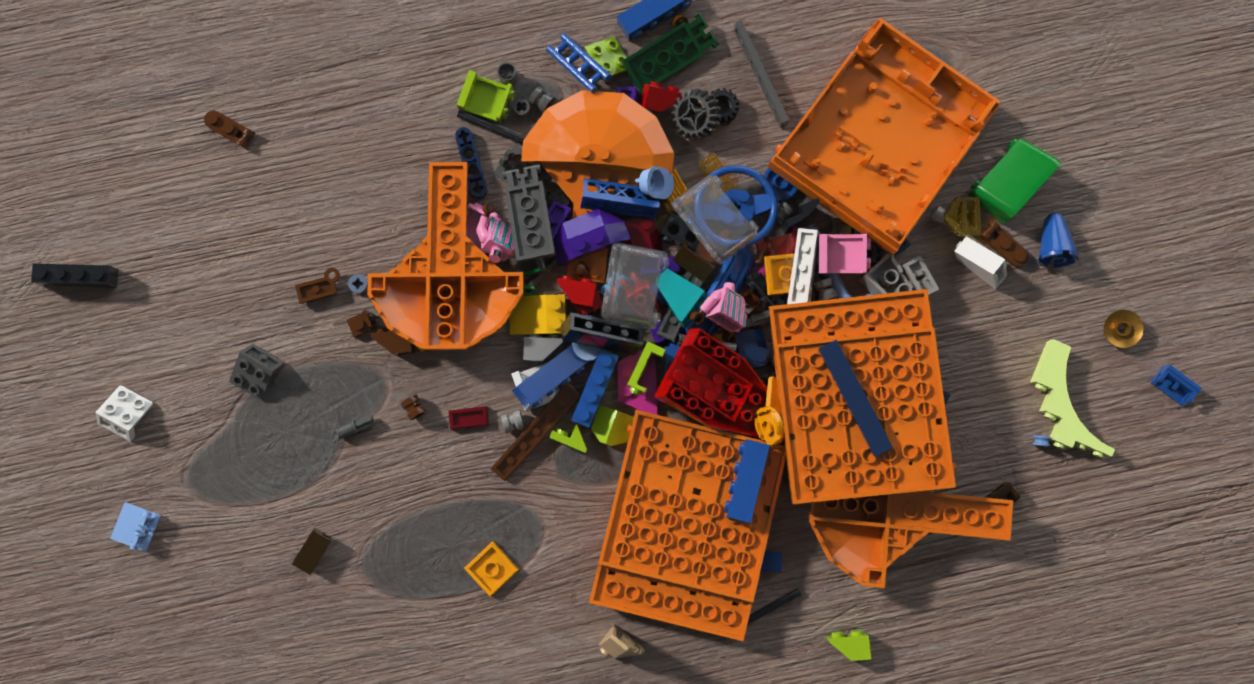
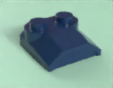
(753, 348)

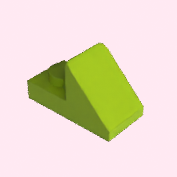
(575, 441)

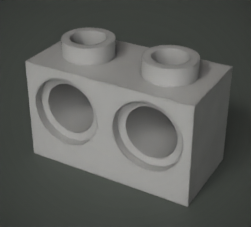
(919, 275)

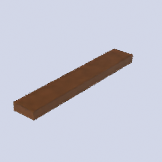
(536, 431)

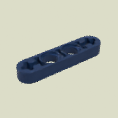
(473, 162)

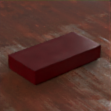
(468, 417)

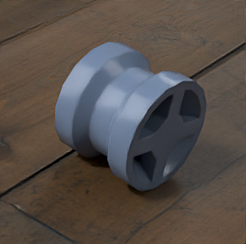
(359, 288)

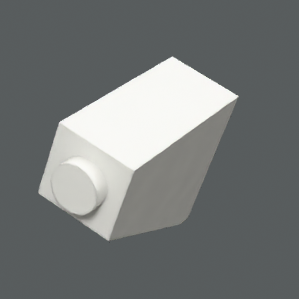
(981, 261)

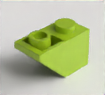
(854, 645)

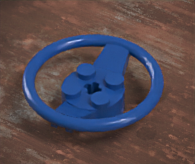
(755, 204)

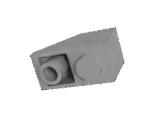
(540, 349)

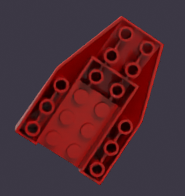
(706, 379)

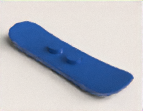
(733, 271)

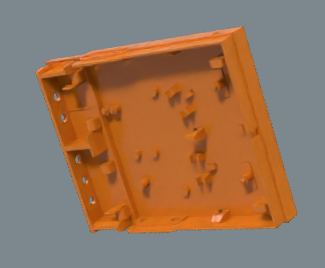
(884, 135)
(898, 367)
(676, 550)

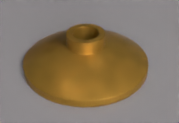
(1132, 328)

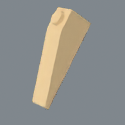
(619, 644)

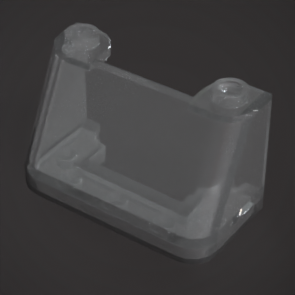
(715, 219)
(633, 285)

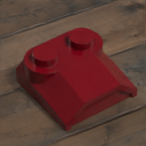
(643, 233)

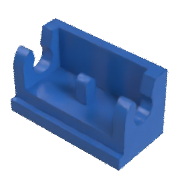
(1175, 385)

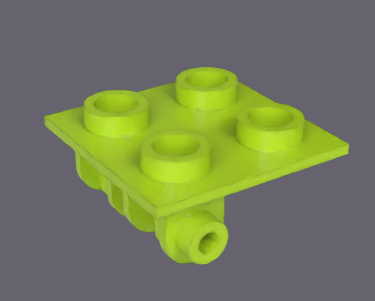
(607, 54)

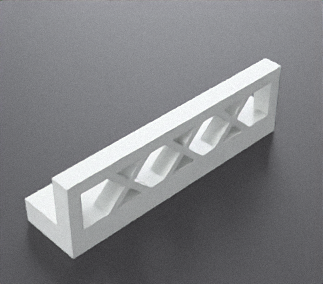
(804, 266)

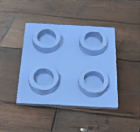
(135, 527)

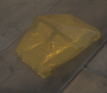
(963, 216)

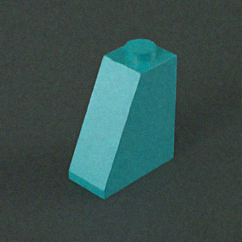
(680, 295)

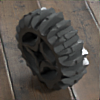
(690, 100)

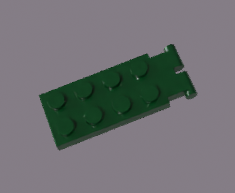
(669, 53)

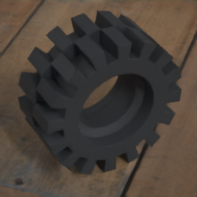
(731, 100)

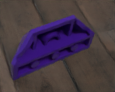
(588, 235)

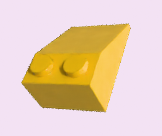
(539, 315)

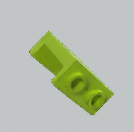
(485, 98)
(649, 350)

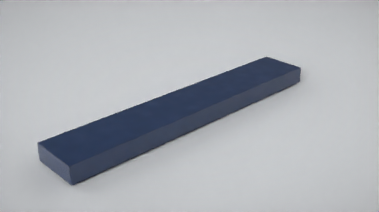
(855, 398)

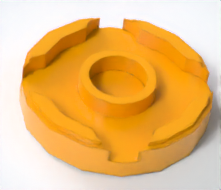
(769, 426)

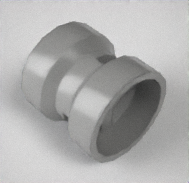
(512, 421)

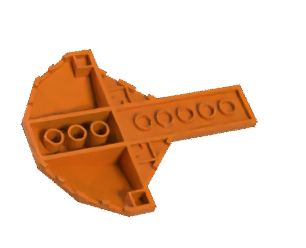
(596, 139)
(446, 287)
(873, 531)

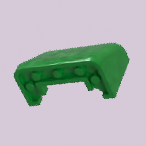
(1014, 179)

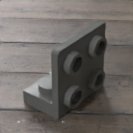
(254, 370)

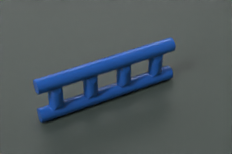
(578, 73)

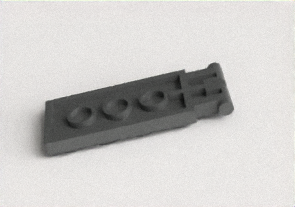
(528, 214)

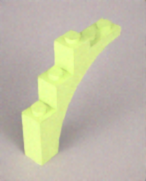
(1068, 429)

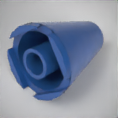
(1056, 243)

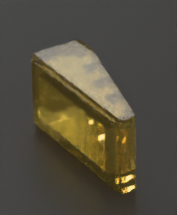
(717, 164)

